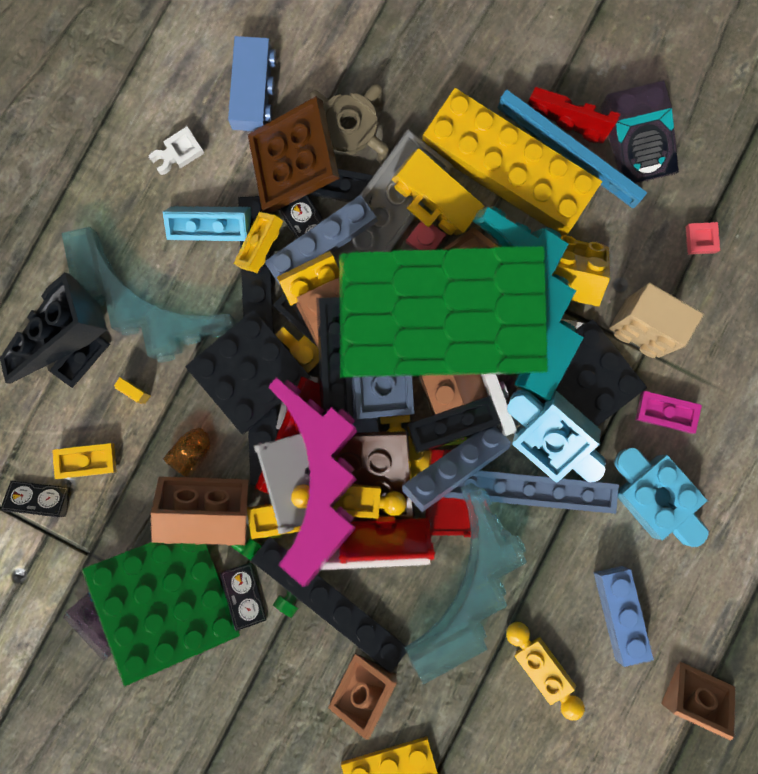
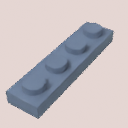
(324, 237)
(455, 467)

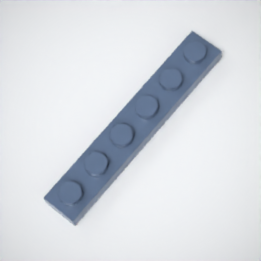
(543, 491)

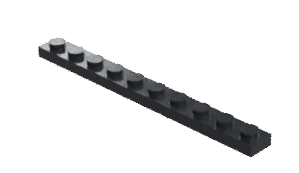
(258, 297)

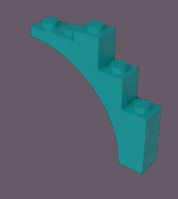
(561, 335)

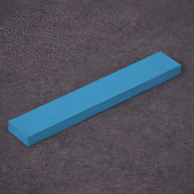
(570, 148)

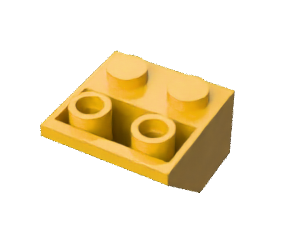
(586, 269)

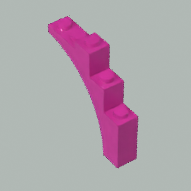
(323, 526)

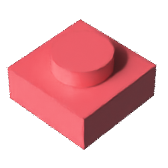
(425, 237)
(702, 238)

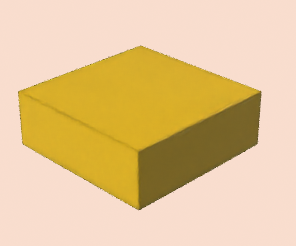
(132, 391)

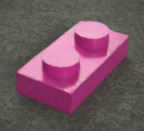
(668, 412)

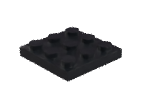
(242, 367)
(598, 377)

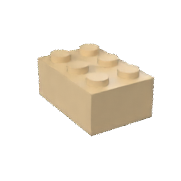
(655, 321)

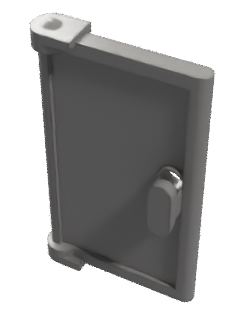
(284, 468)

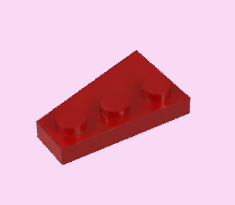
(581, 118)

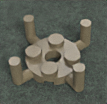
(363, 110)

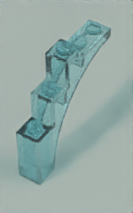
(128, 312)
(458, 632)

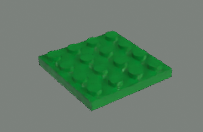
(159, 606)

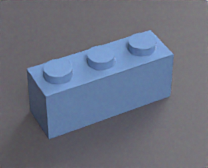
(251, 83)
(623, 616)

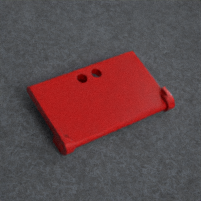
(448, 515)
(403, 541)

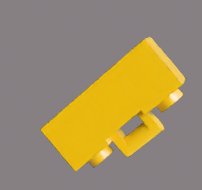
(438, 191)

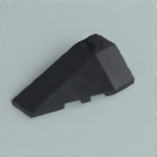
(59, 327)

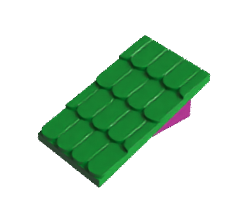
(443, 312)

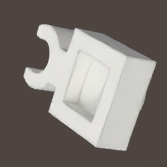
(180, 148)

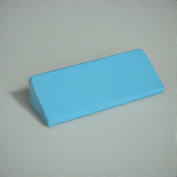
(207, 223)

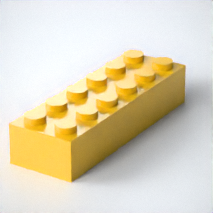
(510, 162)

